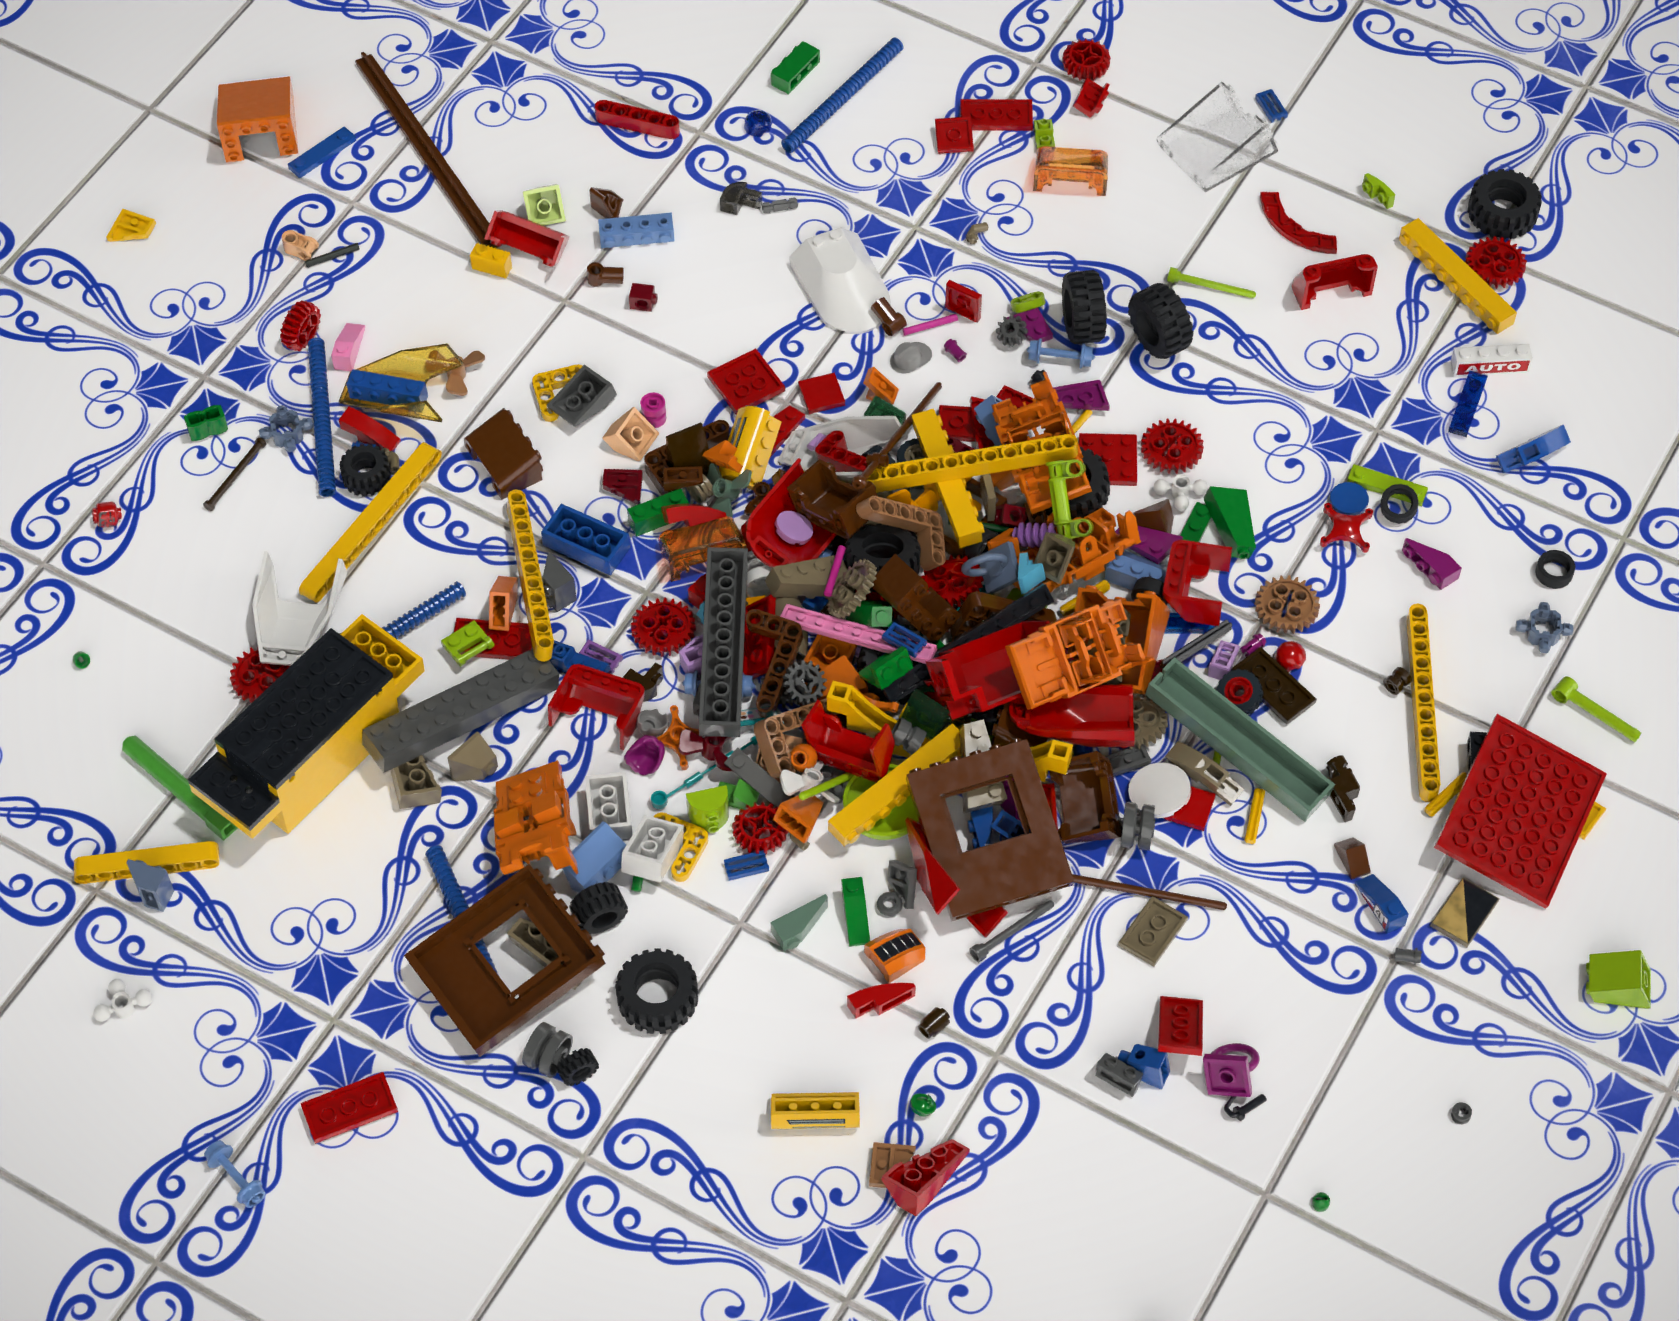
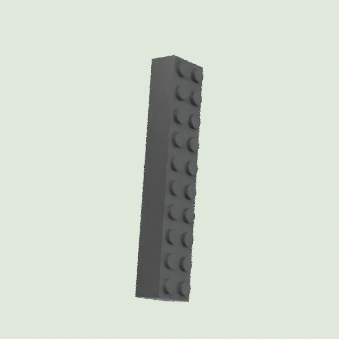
(723, 642)
(459, 710)

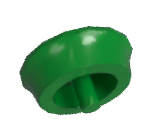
(922, 1104)

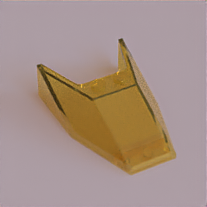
(413, 364)

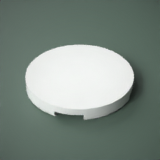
(1161, 786)

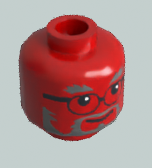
(106, 514)

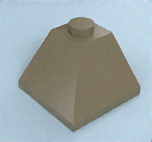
(1055, 555)
(472, 760)

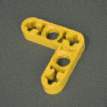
(551, 384)
(689, 845)

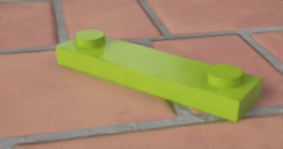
(1379, 482)

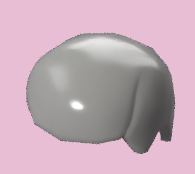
(652, 722)

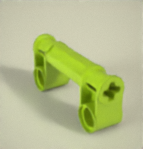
(1060, 499)

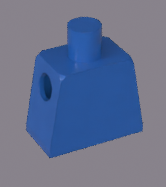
(1149, 1062)

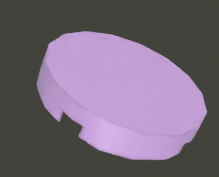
(793, 527)

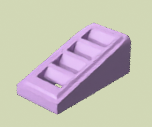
(1223, 661)

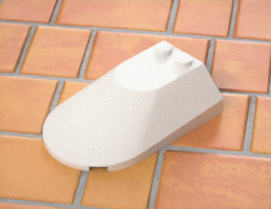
(840, 280)

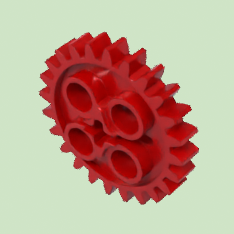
(1496, 261)
(1174, 451)
(951, 582)
(663, 626)
(261, 675)

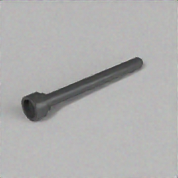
(980, 951)

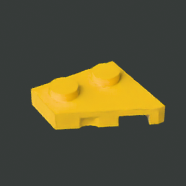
(130, 227)

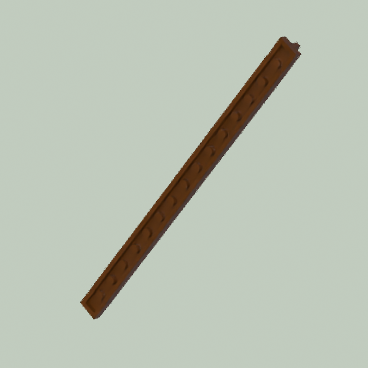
(425, 147)

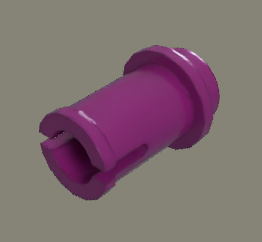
(952, 347)
(1257, 641)

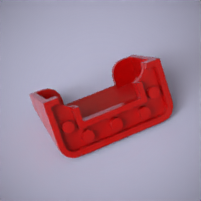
(1355, 271)

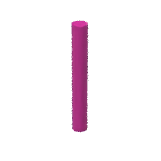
(930, 324)
(834, 571)

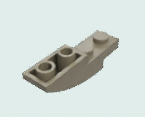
(1206, 771)

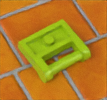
(463, 640)

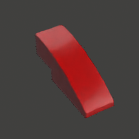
(368, 429)
(691, 514)
(880, 998)

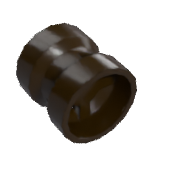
(1395, 682)

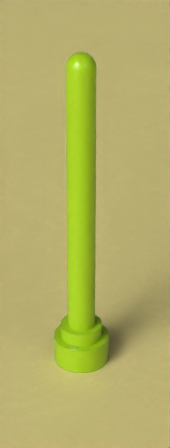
(1176, 276)
(825, 786)

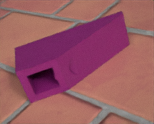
(1435, 564)

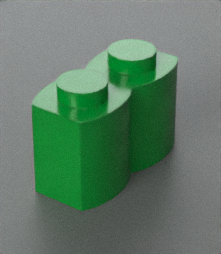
(206, 422)

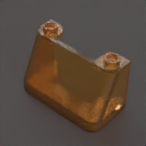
(1071, 166)
(690, 544)

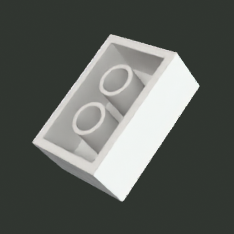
(609, 802)
(652, 848)

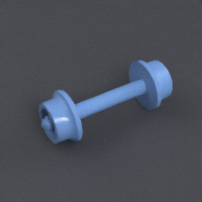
(1085, 356)
(692, 683)
(250, 1193)

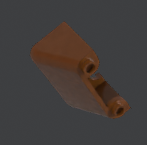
(1088, 800)

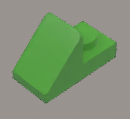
(741, 794)

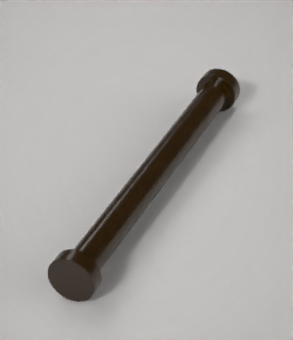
(209, 504)

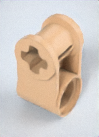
(299, 244)

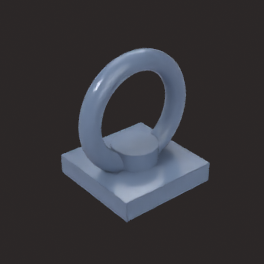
(997, 566)

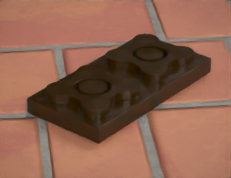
(1280, 689)

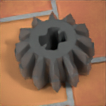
(1016, 335)

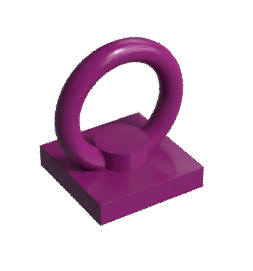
(1230, 1073)

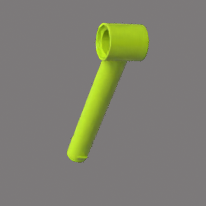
(1567, 690)

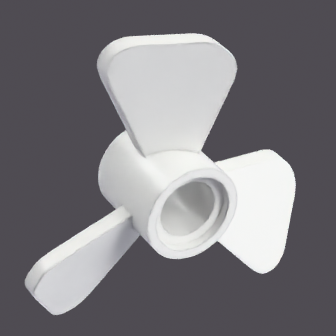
(810, 777)

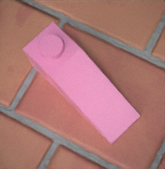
(347, 347)

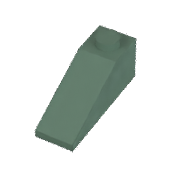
(794, 926)

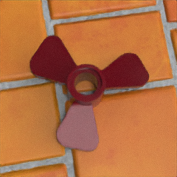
(710, 747)

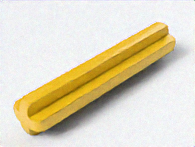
(1069, 607)
(1446, 795)
(1254, 817)

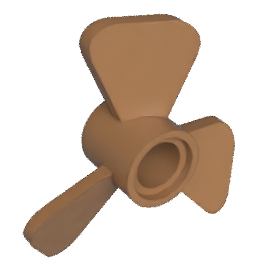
(455, 381)

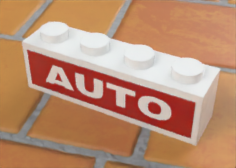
(1492, 359)

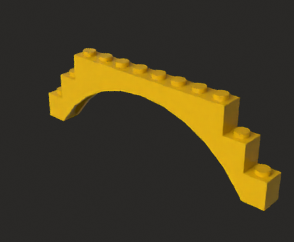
(869, 719)

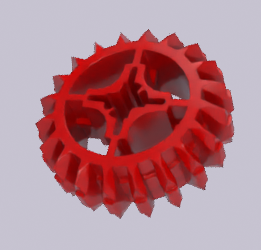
(1086, 59)
(300, 325)
(753, 819)

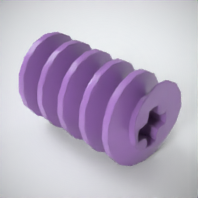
(1032, 536)

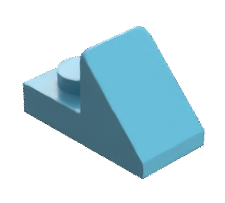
(1029, 574)

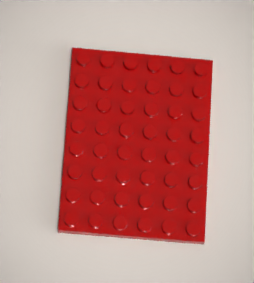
(1520, 811)

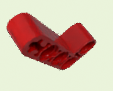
(835, 450)

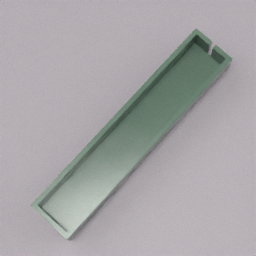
(1239, 739)

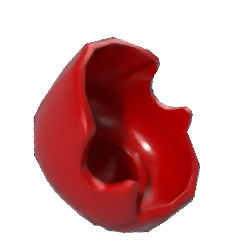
(1290, 655)

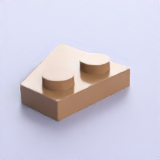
(885, 1157)

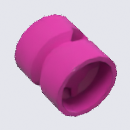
(654, 409)

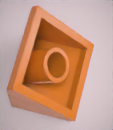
(827, 650)

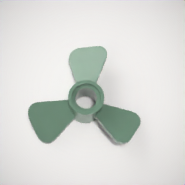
(726, 489)

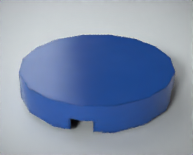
(1349, 498)

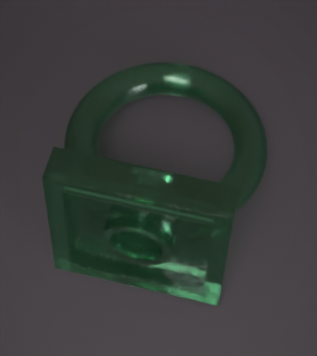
(926, 712)

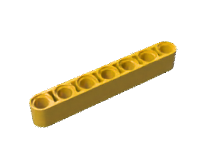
(171, 858)

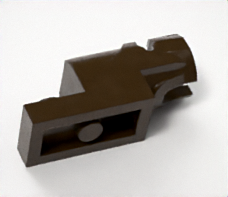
(1345, 787)

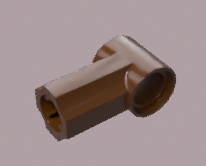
(598, 274)
(891, 321)

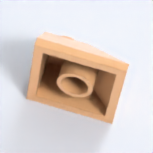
(631, 435)

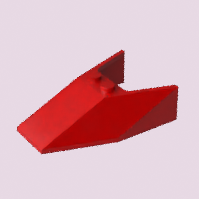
(939, 885)

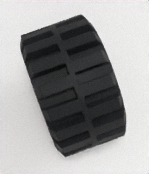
(361, 458)
(599, 907)

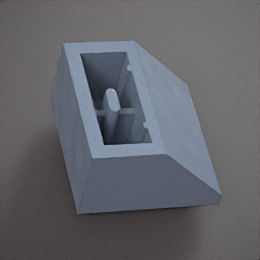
(152, 884)

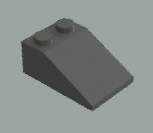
(582, 396)

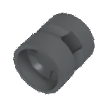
(906, 735)

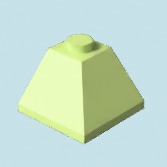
(544, 205)

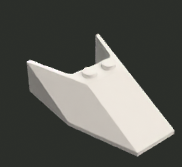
(859, 432)
(286, 627)

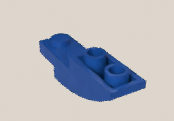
(1533, 449)
(566, 656)
(980, 825)

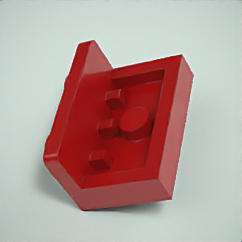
(1090, 97)

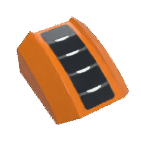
(895, 953)

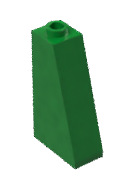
(1232, 518)

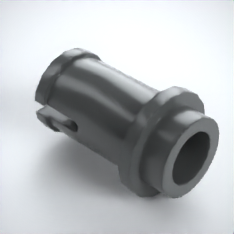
(1408, 955)

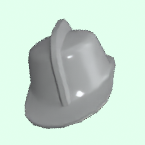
(910, 357)

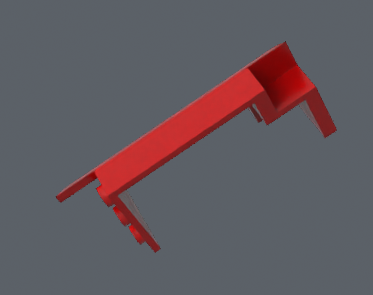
(979, 671)

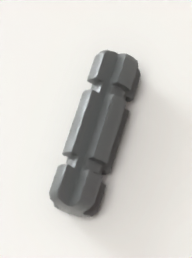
(779, 205)

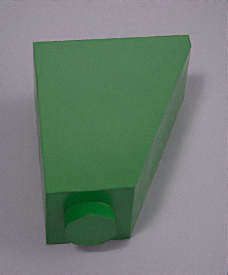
(872, 614)

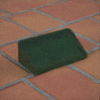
(880, 407)

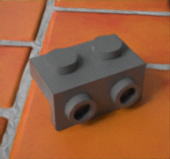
(1119, 1074)

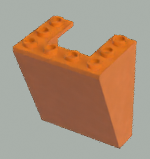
(256, 109)
(1146, 627)

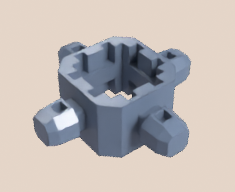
(288, 439)
(1545, 639)

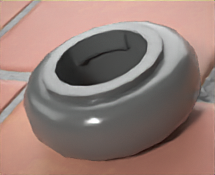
(889, 896)

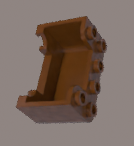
(828, 500)
(909, 596)

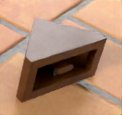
(1354, 857)

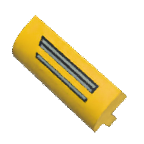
(754, 438)
(815, 1110)

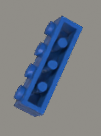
(385, 388)

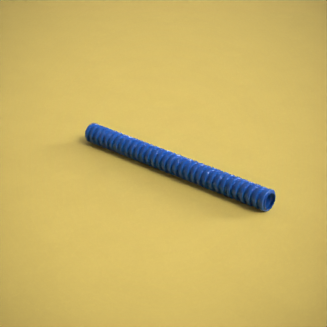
(842, 95)
(321, 417)
(425, 610)
(451, 889)

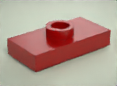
(1015, 396)

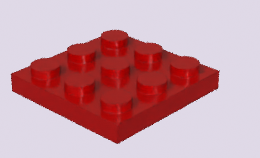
(746, 381)
(1117, 452)

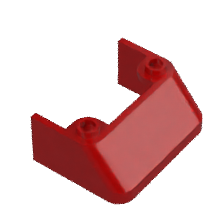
(526, 236)
(1190, 561)
(599, 692)
(846, 748)

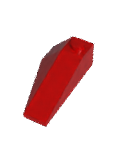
(919, 1180)

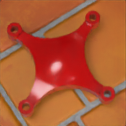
(1346, 527)

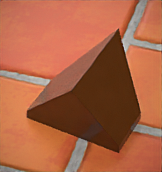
(605, 202)
(1156, 517)

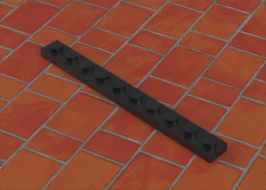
(1008, 616)

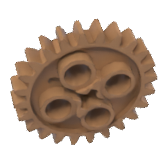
(1304, 609)

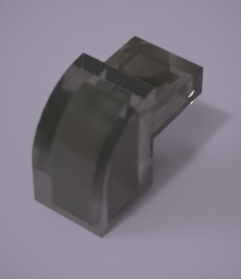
(737, 195)

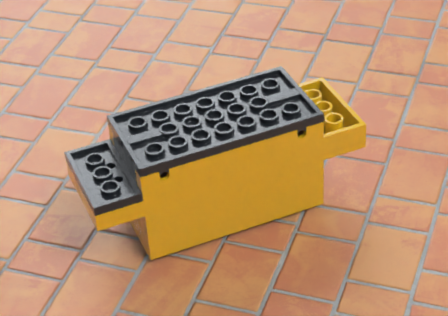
(306, 729)

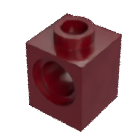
(642, 297)
(1002, 515)

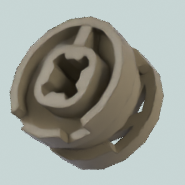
(701, 491)

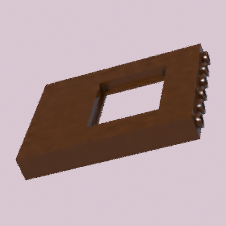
(1002, 870)
(470, 986)

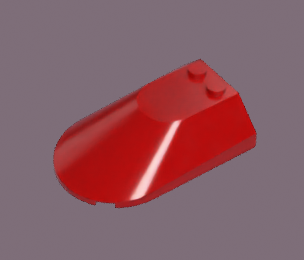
(762, 533)
(1088, 719)

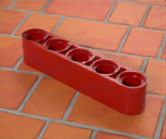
(637, 119)

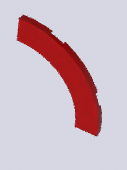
(1292, 230)

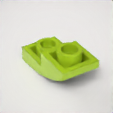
(1044, 133)
(1376, 188)

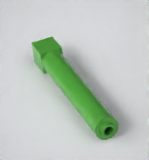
(176, 784)

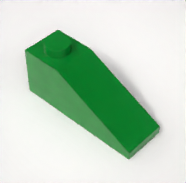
(855, 911)

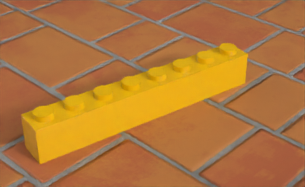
(1457, 276)
(952, 492)
(891, 789)

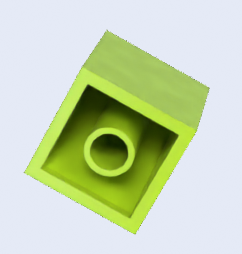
(1619, 979)

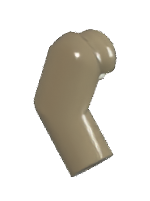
(971, 235)
(393, 460)

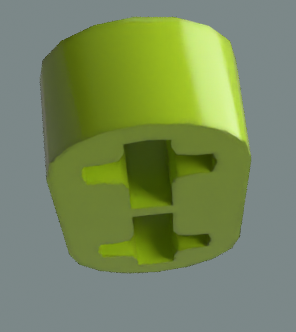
(1027, 302)

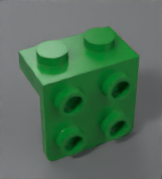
(887, 668)

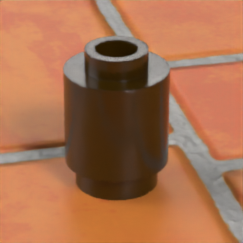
(934, 1022)

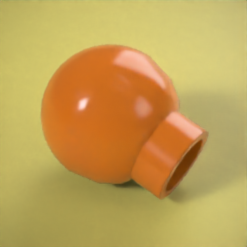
(803, 757)

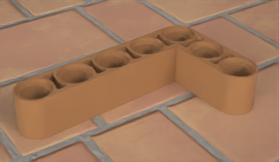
(923, 521)
(774, 737)

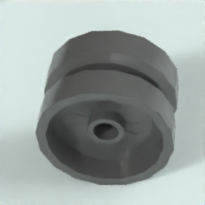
(1138, 826)
(546, 1049)

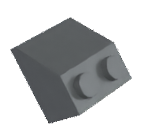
(558, 584)

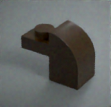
(649, 681)

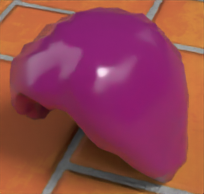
(645, 755)

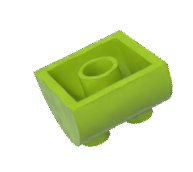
(708, 808)

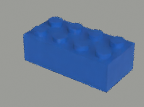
(585, 539)

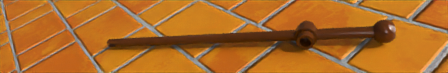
(881, 459)
(1149, 892)

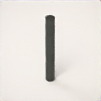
(331, 255)

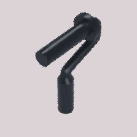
(1239, 1112)

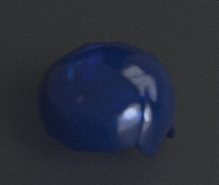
(757, 123)

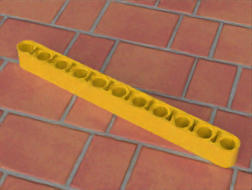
(983, 462)
(371, 521)
(530, 576)
(1423, 709)

